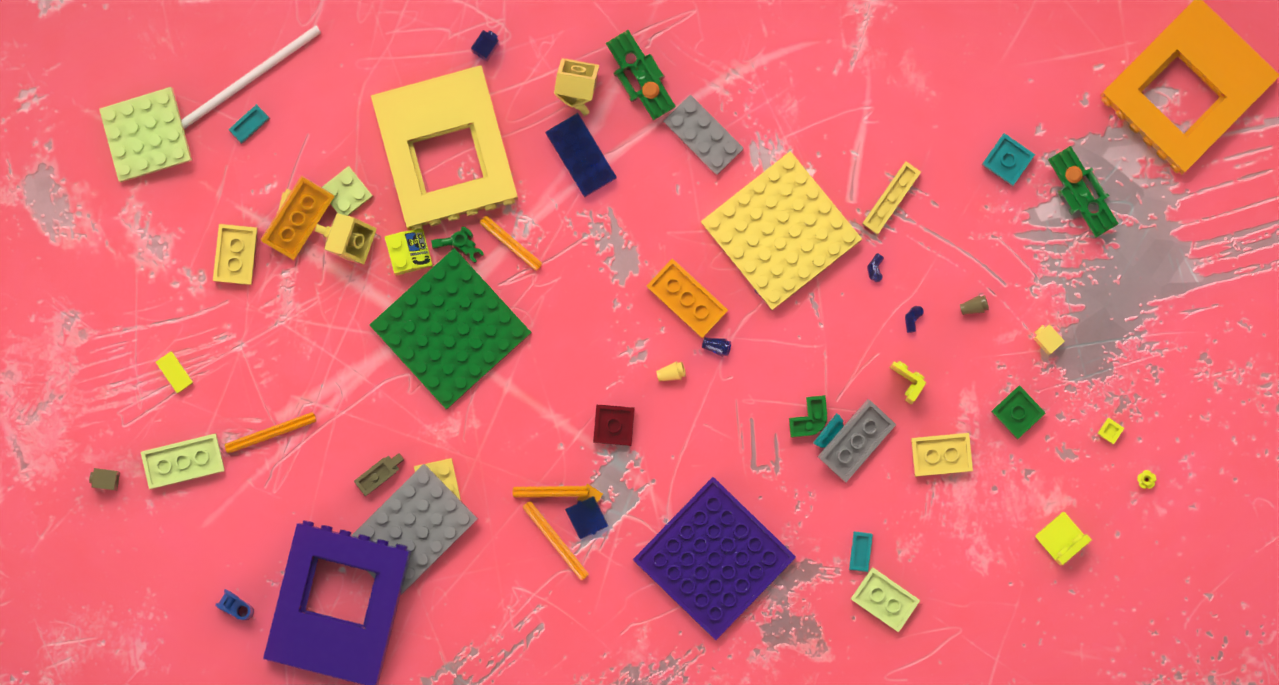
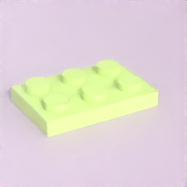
(885, 599)

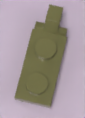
(378, 474)

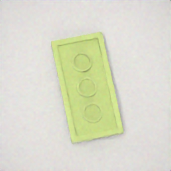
(182, 461)

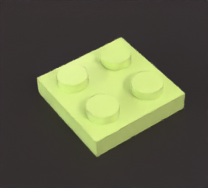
(347, 191)

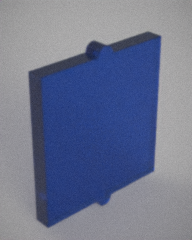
(587, 517)

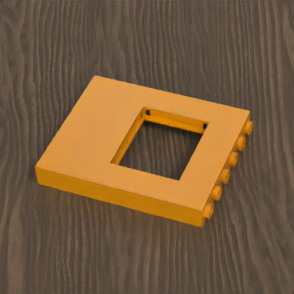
(1217, 58)

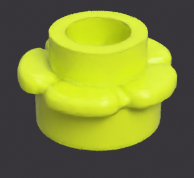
(1146, 484)

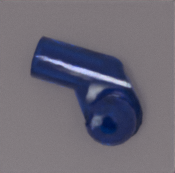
(873, 268)
(911, 316)

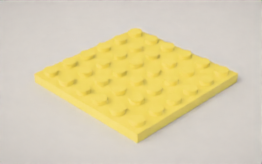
(781, 230)

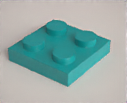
(1008, 159)

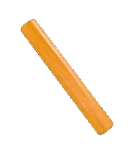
(511, 243)
(551, 491)

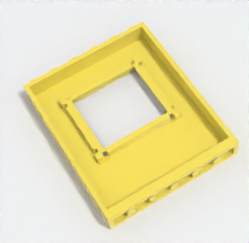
(433, 110)

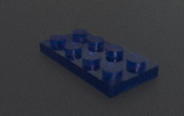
(581, 155)

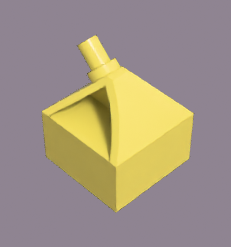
(576, 83)
(348, 238)

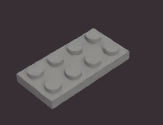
(703, 134)
(856, 440)

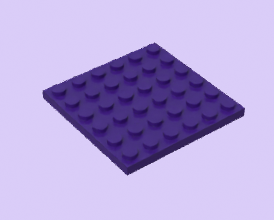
(714, 558)

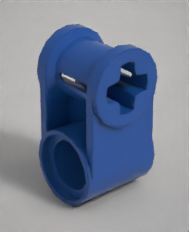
(232, 603)

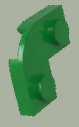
(814, 421)

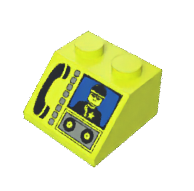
(408, 251)

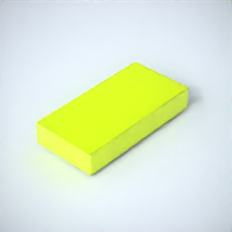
(174, 372)

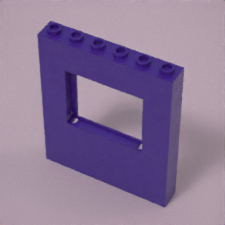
(326, 642)

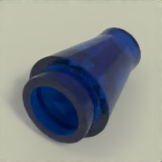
(719, 346)

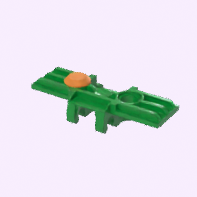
(647, 73)
(1077, 194)

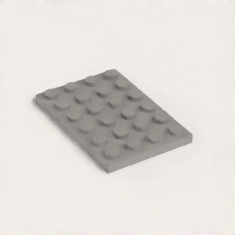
(420, 516)

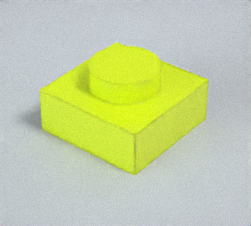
(1110, 430)

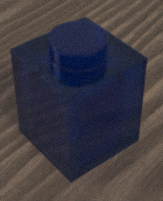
(485, 45)

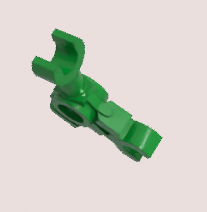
(461, 241)

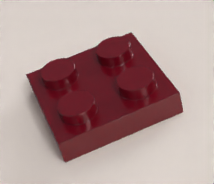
(613, 425)

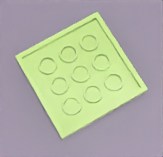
(145, 134)

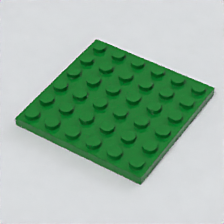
(450, 328)

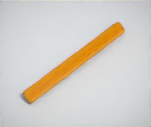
(270, 432)
(555, 540)

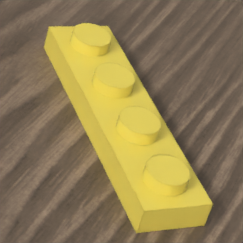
(891, 198)

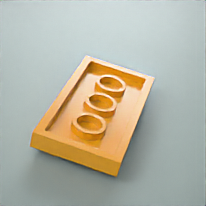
(297, 217)
(687, 298)

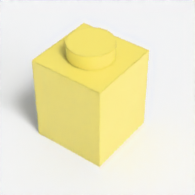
(1048, 339)

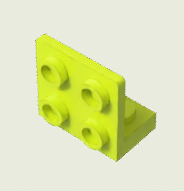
(916, 378)
(1062, 538)

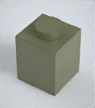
(104, 479)

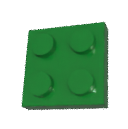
(1018, 412)

